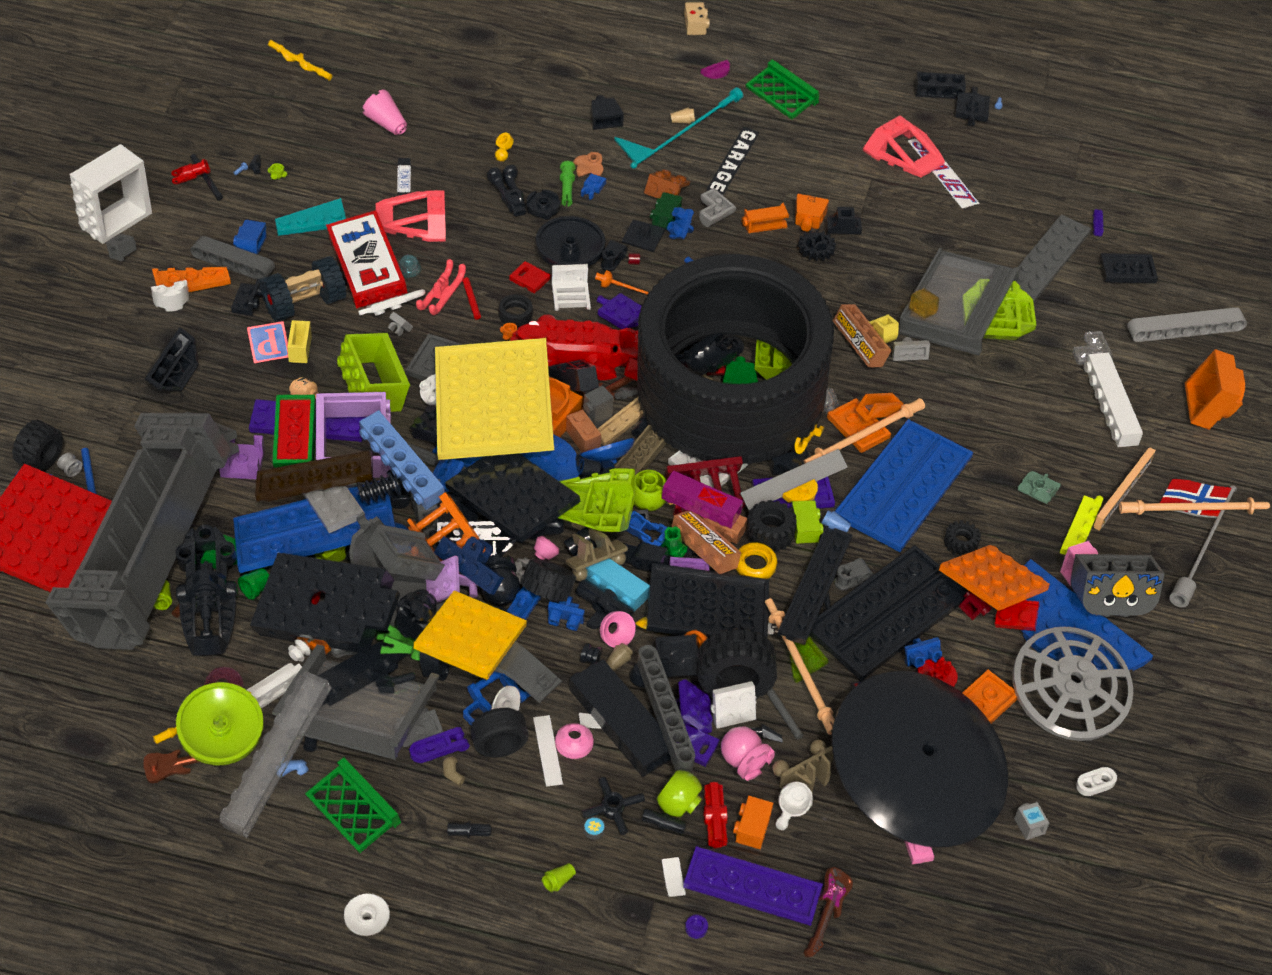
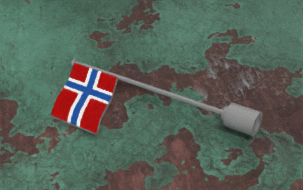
(1193, 492)

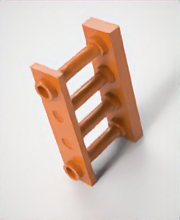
(458, 521)

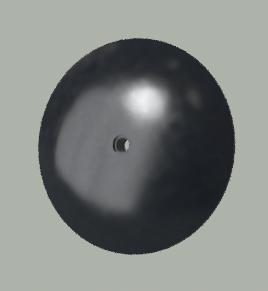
(920, 759)

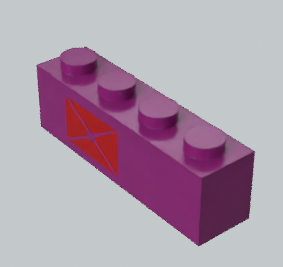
(702, 499)

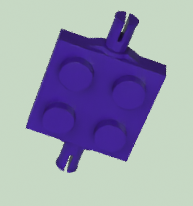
(619, 311)

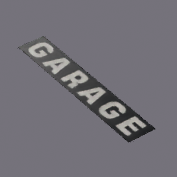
(733, 160)

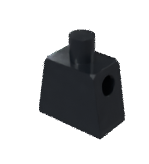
(606, 113)

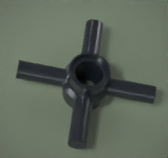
(613, 798)

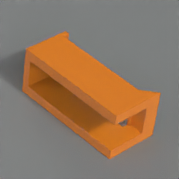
(765, 219)
(878, 405)

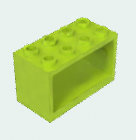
(376, 349)

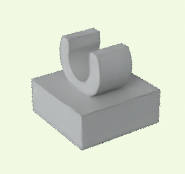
(400, 323)

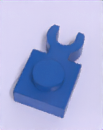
(593, 184)

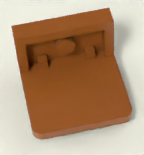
(664, 181)

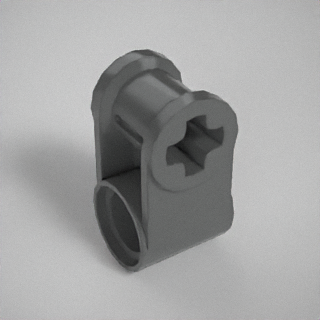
(852, 574)

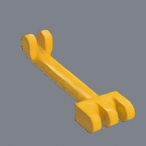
(801, 446)

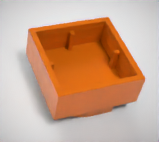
(1214, 390)
(562, 404)

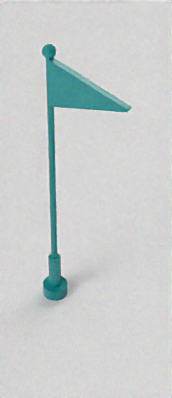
(639, 153)

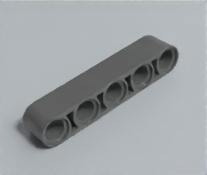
(232, 258)

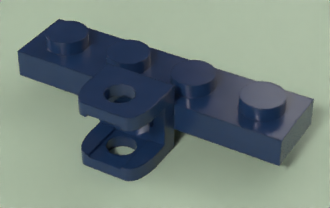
(472, 561)

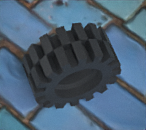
(965, 530)

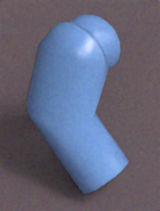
(299, 765)

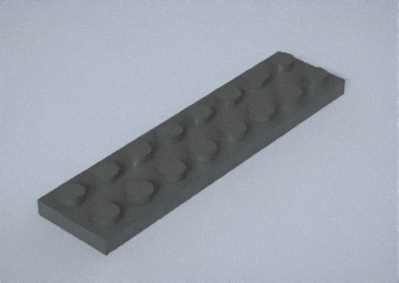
(1050, 255)

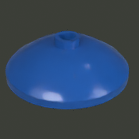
(609, 452)

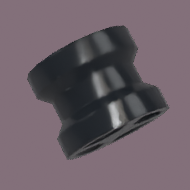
(590, 654)

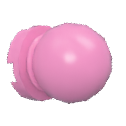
(745, 751)

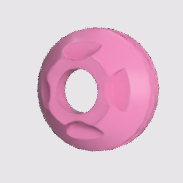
(624, 632)
(572, 747)

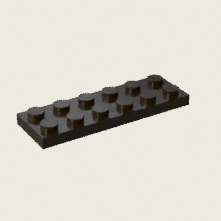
(314, 475)

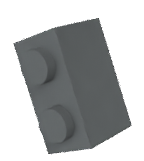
(598, 405)

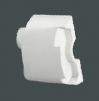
(171, 297)

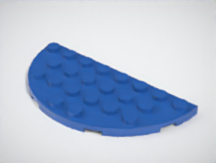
(1063, 609)

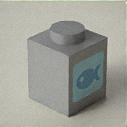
(1031, 820)

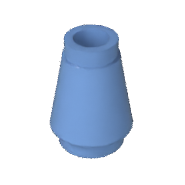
(834, 520)

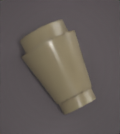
(620, 655)

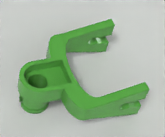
(394, 638)

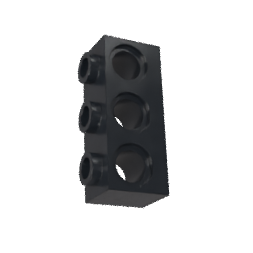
(939, 85)

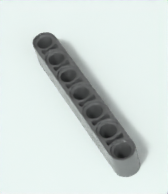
(654, 681)

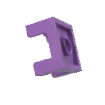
(246, 461)

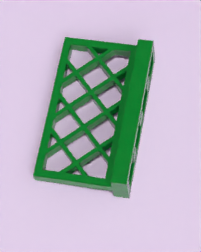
(791, 82)
(363, 790)

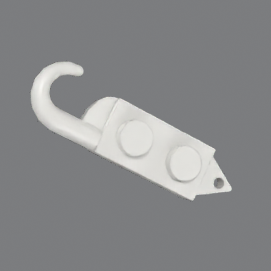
(394, 303)

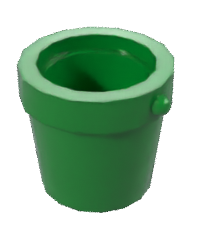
(253, 583)

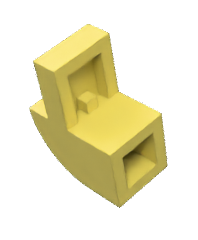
(886, 328)

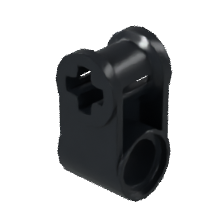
(613, 255)

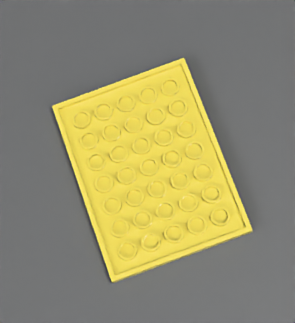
(493, 399)

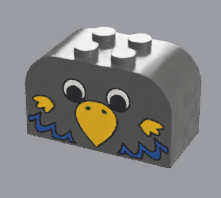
(1117, 583)

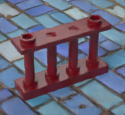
(713, 469)

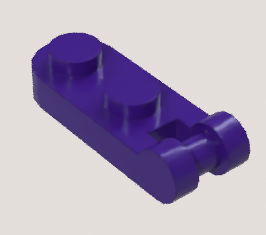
(438, 745)

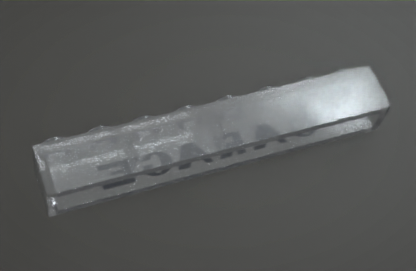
(275, 754)

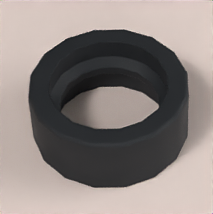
(515, 301)

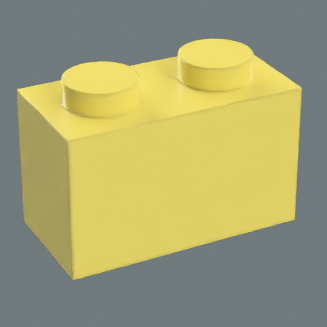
(299, 341)

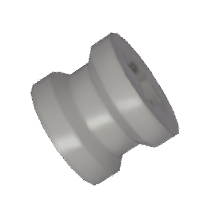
(69, 464)

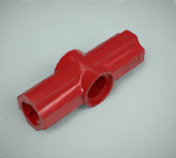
(715, 815)

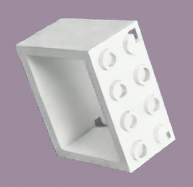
(100, 174)

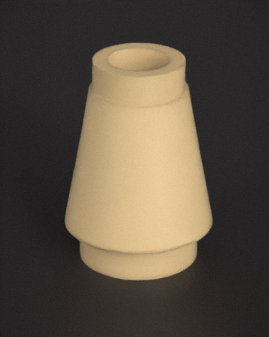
(683, 116)

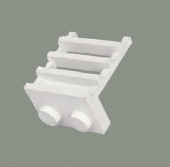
(572, 280)

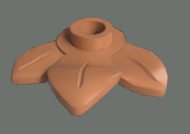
(586, 165)

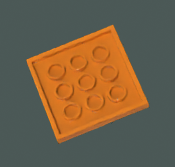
(994, 577)

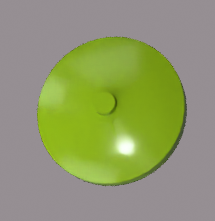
(219, 723)

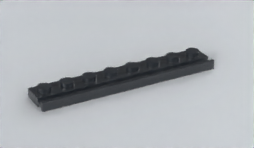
(815, 585)

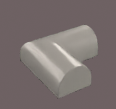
(717, 208)

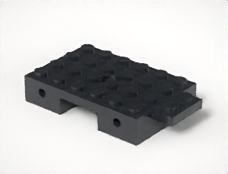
(353, 608)

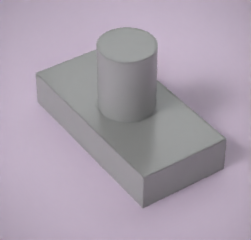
(910, 350)

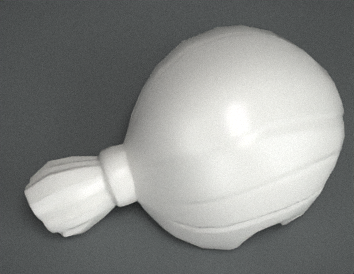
(794, 801)

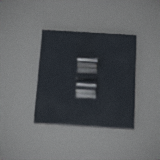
(643, 235)

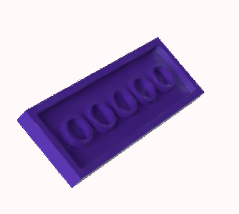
(336, 427)
(753, 886)

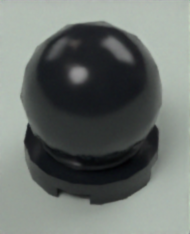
(509, 586)

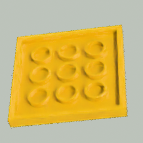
(470, 634)

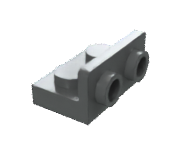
(426, 726)

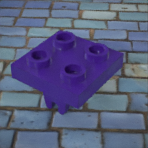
(694, 707)

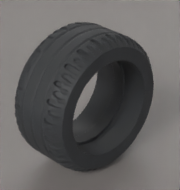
(499, 732)

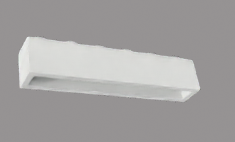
(1113, 400)

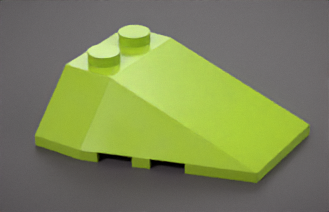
(605, 500)

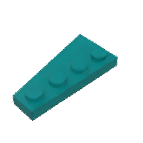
(311, 219)

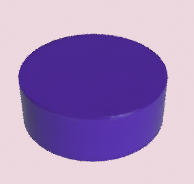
(696, 926)

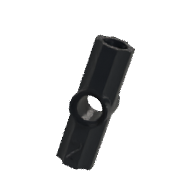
(601, 599)

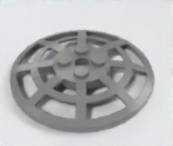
(1067, 689)

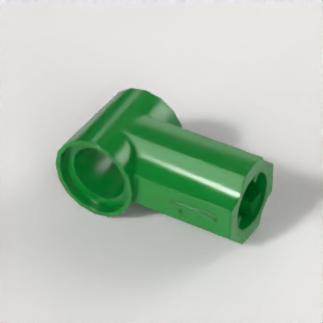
(674, 543)

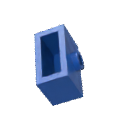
(251, 236)

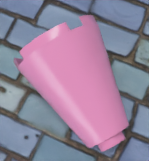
(384, 112)

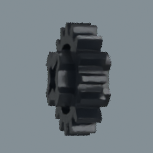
(816, 245)

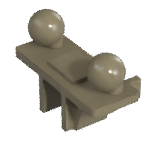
(588, 555)
(806, 771)

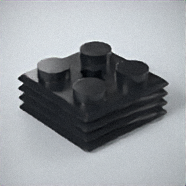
(426, 425)

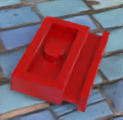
(1018, 616)

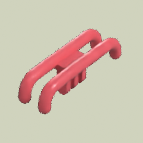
(442, 289)

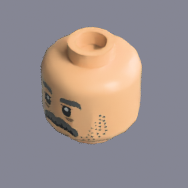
(303, 387)

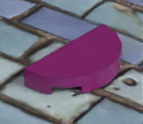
(717, 70)

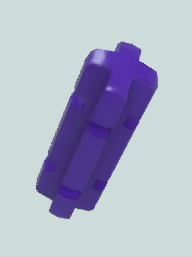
(1098, 222)

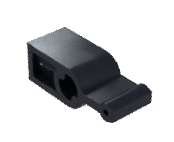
(645, 554)

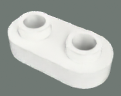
(1094, 781)

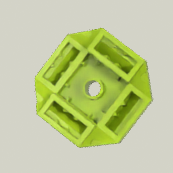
(1014, 316)

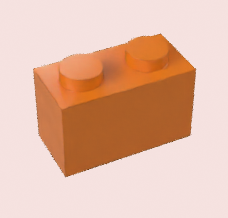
(754, 822)

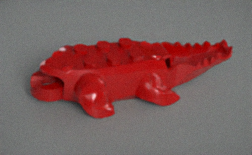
(583, 340)

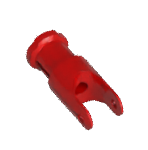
(190, 171)

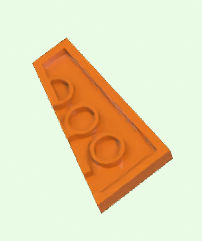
(196, 279)

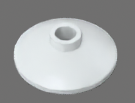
(507, 697)
(364, 906)

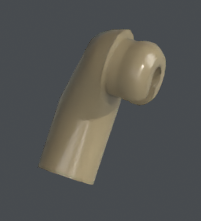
(450, 772)

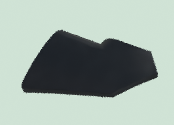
(588, 466)

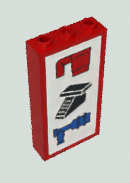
(366, 259)

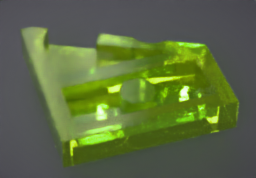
(811, 656)

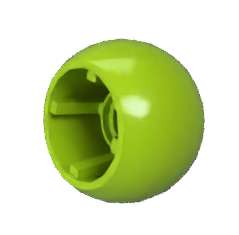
(649, 490)
(680, 794)

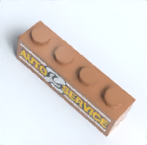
(861, 335)
(707, 542)

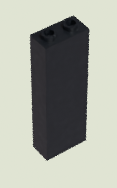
(621, 716)

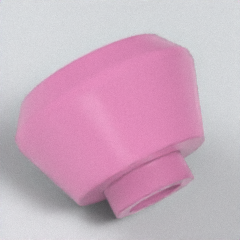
(545, 548)

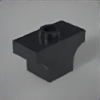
(844, 222)
(787, 462)

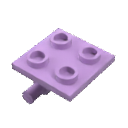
(449, 580)

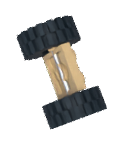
(322, 280)

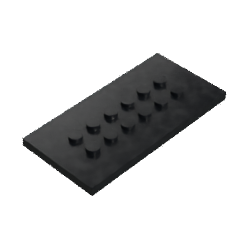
(887, 612)

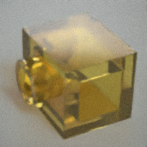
(924, 303)

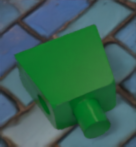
(740, 372)

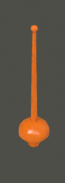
(607, 279)

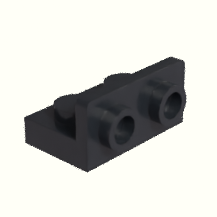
(247, 299)

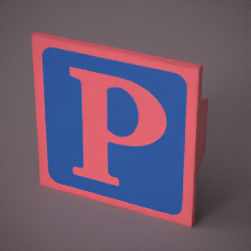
(268, 342)

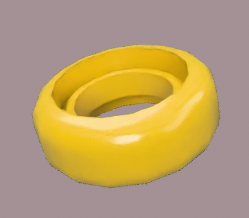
(760, 550)

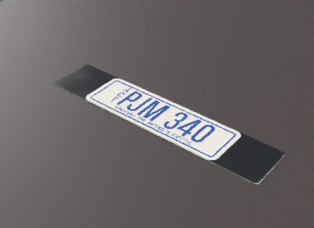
(404, 169)

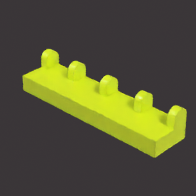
(1082, 522)

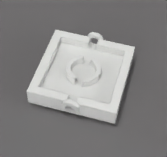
(734, 704)

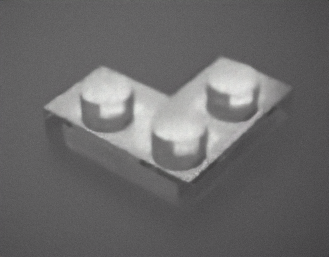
(1095, 344)

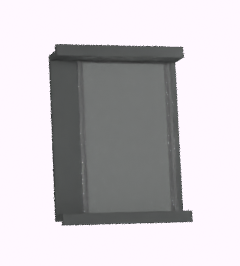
(968, 301)
(366, 718)

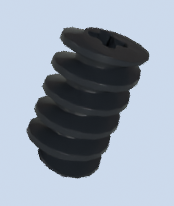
(380, 488)

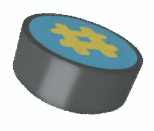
(594, 828)

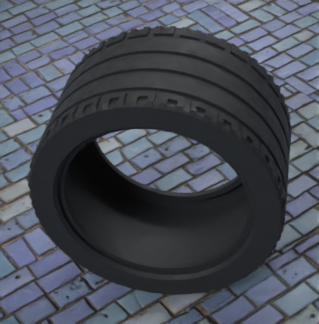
(743, 299)

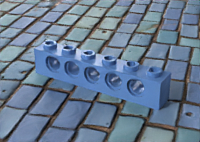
(382, 436)

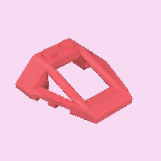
(886, 133)
(435, 215)

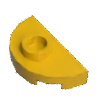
(804, 492)

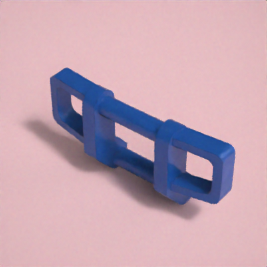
(480, 702)

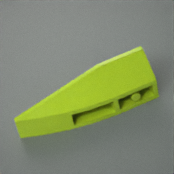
(769, 360)

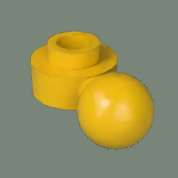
(504, 142)

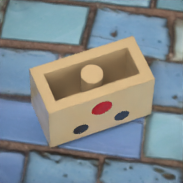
(695, 18)

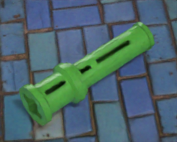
(567, 178)

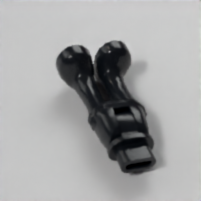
(512, 198)

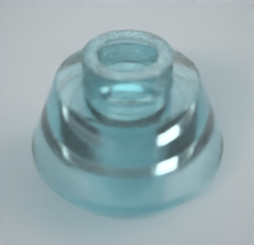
(409, 266)

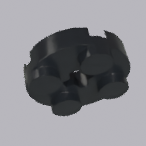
(536, 200)

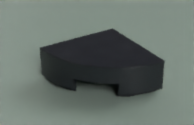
(595, 621)

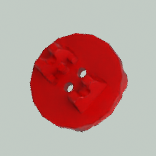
(941, 669)

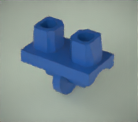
(681, 225)
(523, 604)
(568, 611)
(921, 651)

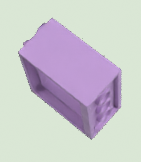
(349, 405)

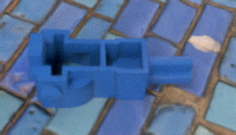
(639, 524)

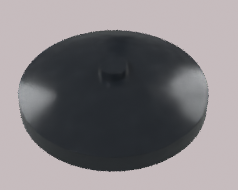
(570, 241)

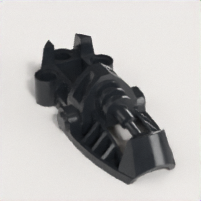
(206, 591)

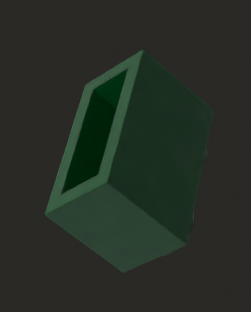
(664, 206)

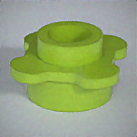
(277, 171)

